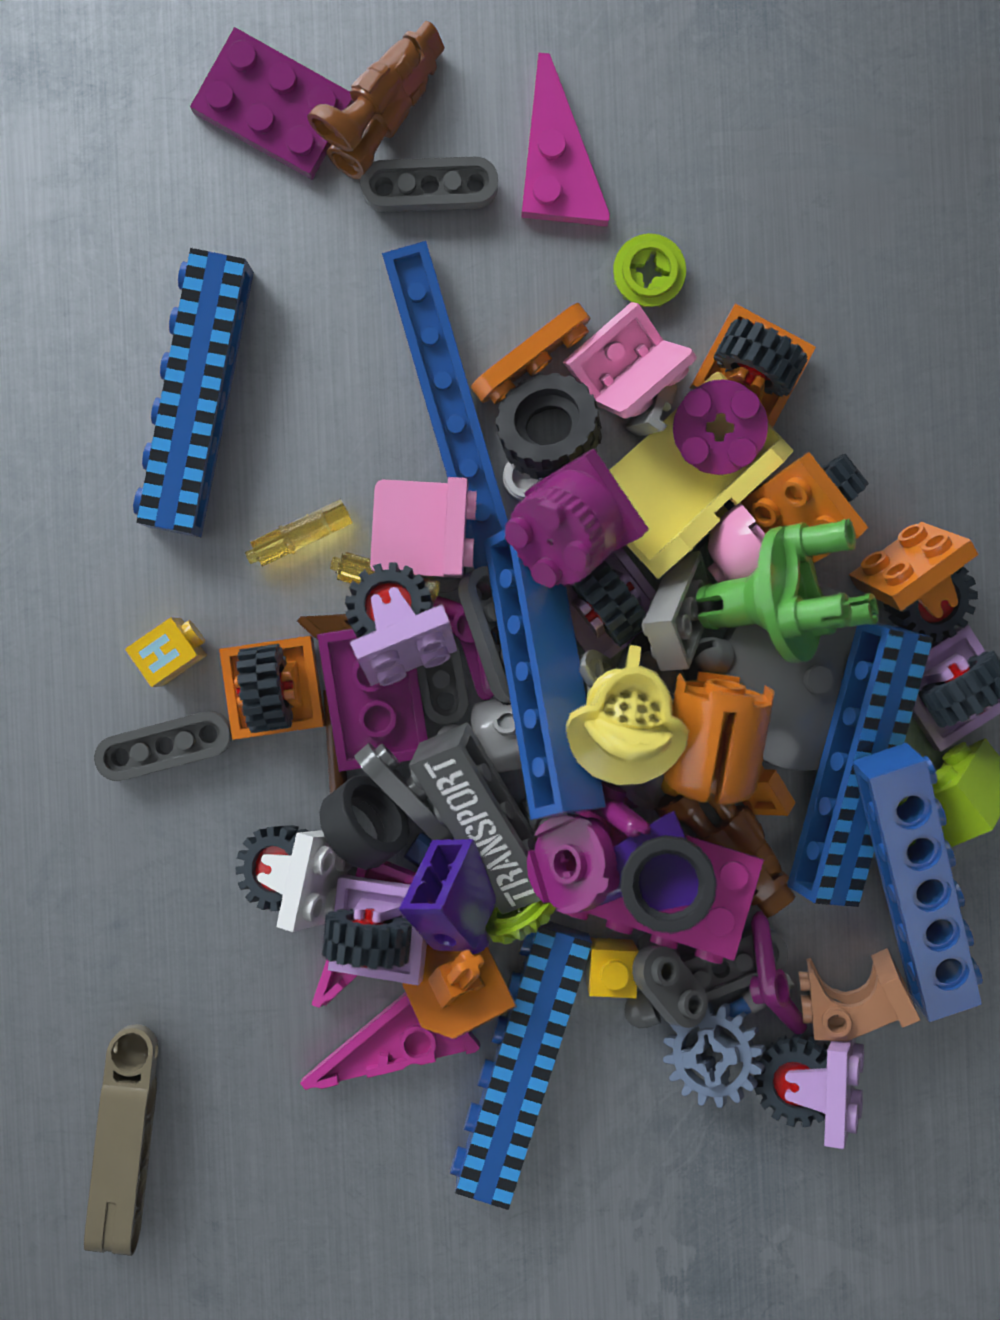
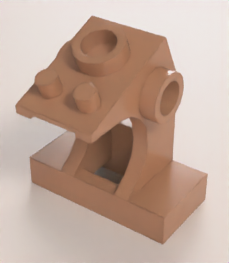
(861, 1010)

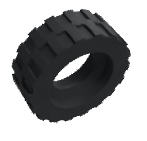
(542, 394)

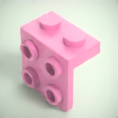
(628, 363)
(423, 526)

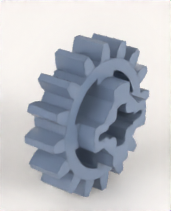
(715, 1074)

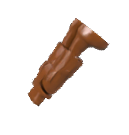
(380, 101)
(740, 832)

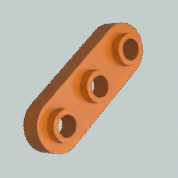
(532, 354)

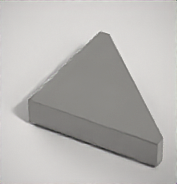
(649, 421)

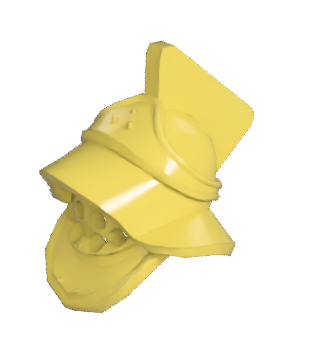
(627, 726)

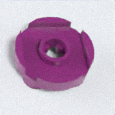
(701, 407)
(595, 860)

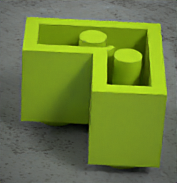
(968, 791)

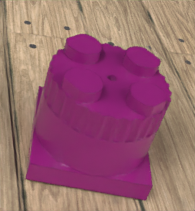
(572, 522)

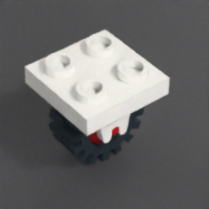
(291, 874)

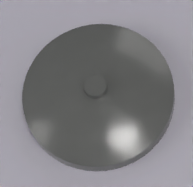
(803, 690)

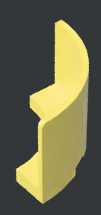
(678, 498)

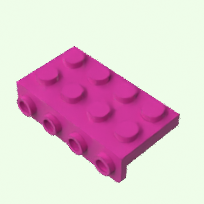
(723, 926)

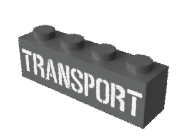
(478, 806)

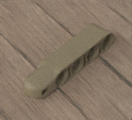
(122, 1142)

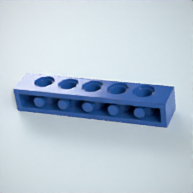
(924, 916)

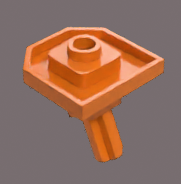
(459, 992)

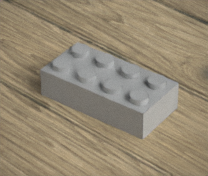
(673, 614)

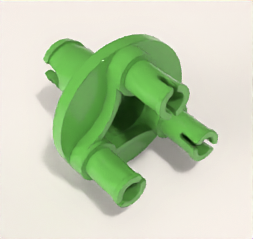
(786, 592)

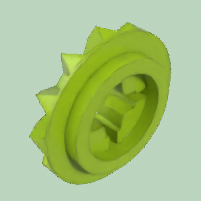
(667, 260)
(519, 922)

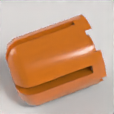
(723, 740)

